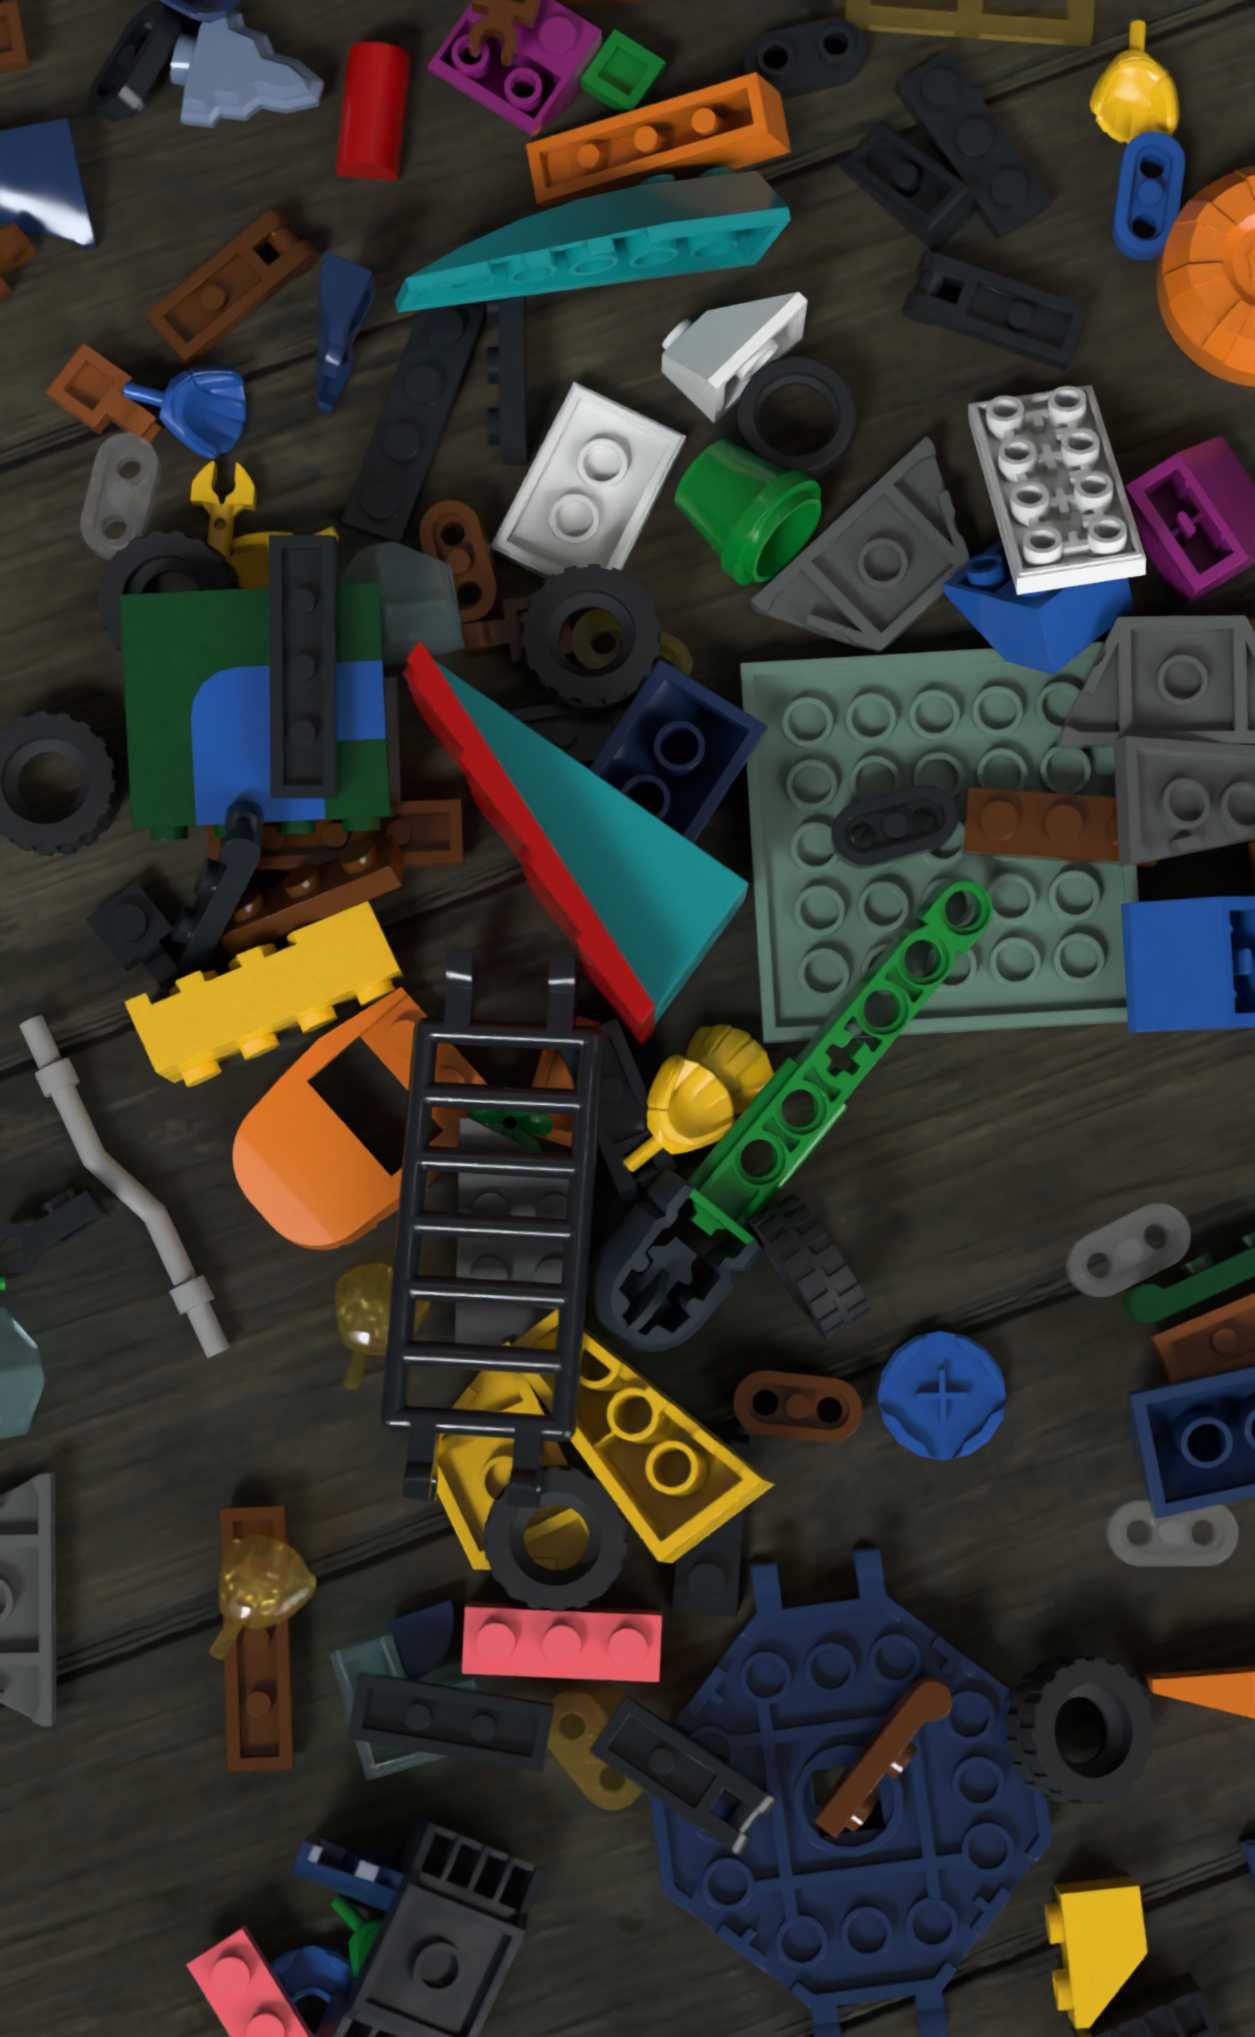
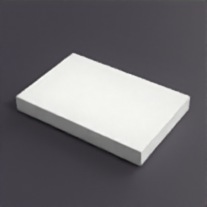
(588, 487)

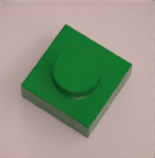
(622, 73)

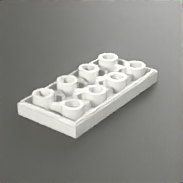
(1056, 489)

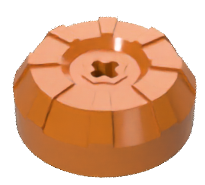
(1210, 278)

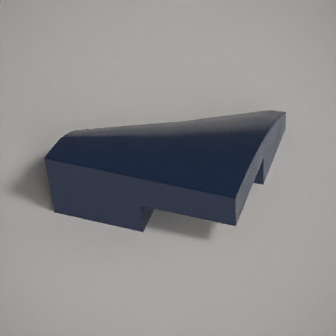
(343, 303)

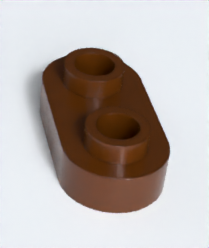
(470, 560)
(797, 1406)

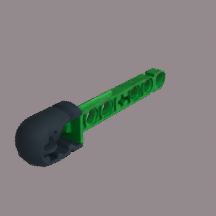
(634, 1306)

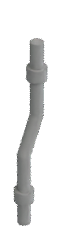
(58, 1080)

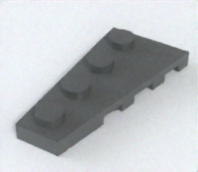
(1181, 797)

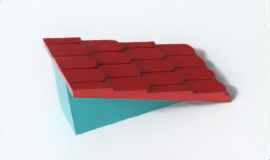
(604, 868)

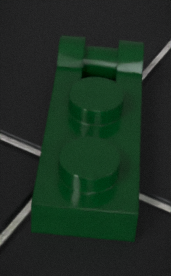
(1199, 1280)

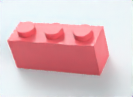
(564, 1644)

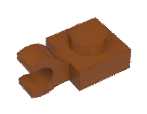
(93, 393)

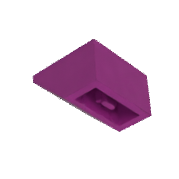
(540, 79)
(1196, 518)

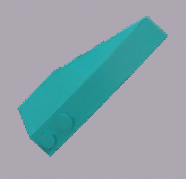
(611, 239)

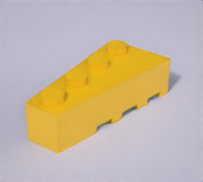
(266, 995)
(648, 1451)

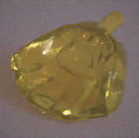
(363, 1315)
(259, 1587)

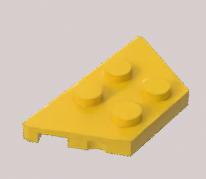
(478, 1468)

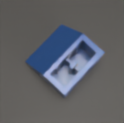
(1037, 627)
(1190, 964)

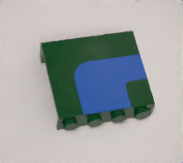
(204, 712)

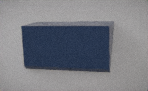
(678, 750)
(1195, 1440)

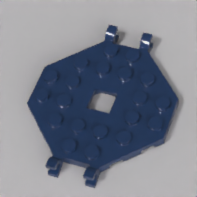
(875, 1905)

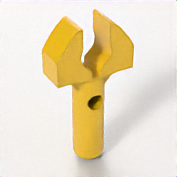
(223, 515)

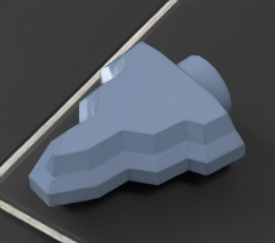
(236, 73)

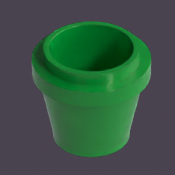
(749, 510)

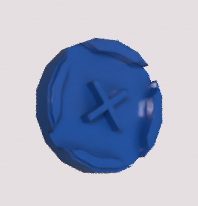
(941, 1395)

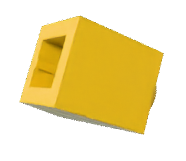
(1099, 1943)

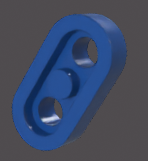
(1148, 199)

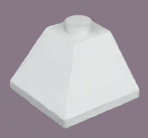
(728, 345)

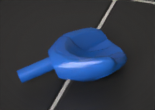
(200, 407)

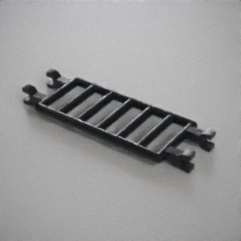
(414, 1222)

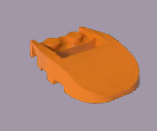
(306, 1163)

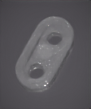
(117, 498)
(1127, 1251)
(1170, 1537)

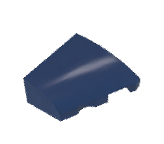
(44, 183)
(349, 1872)

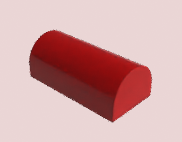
(373, 111)

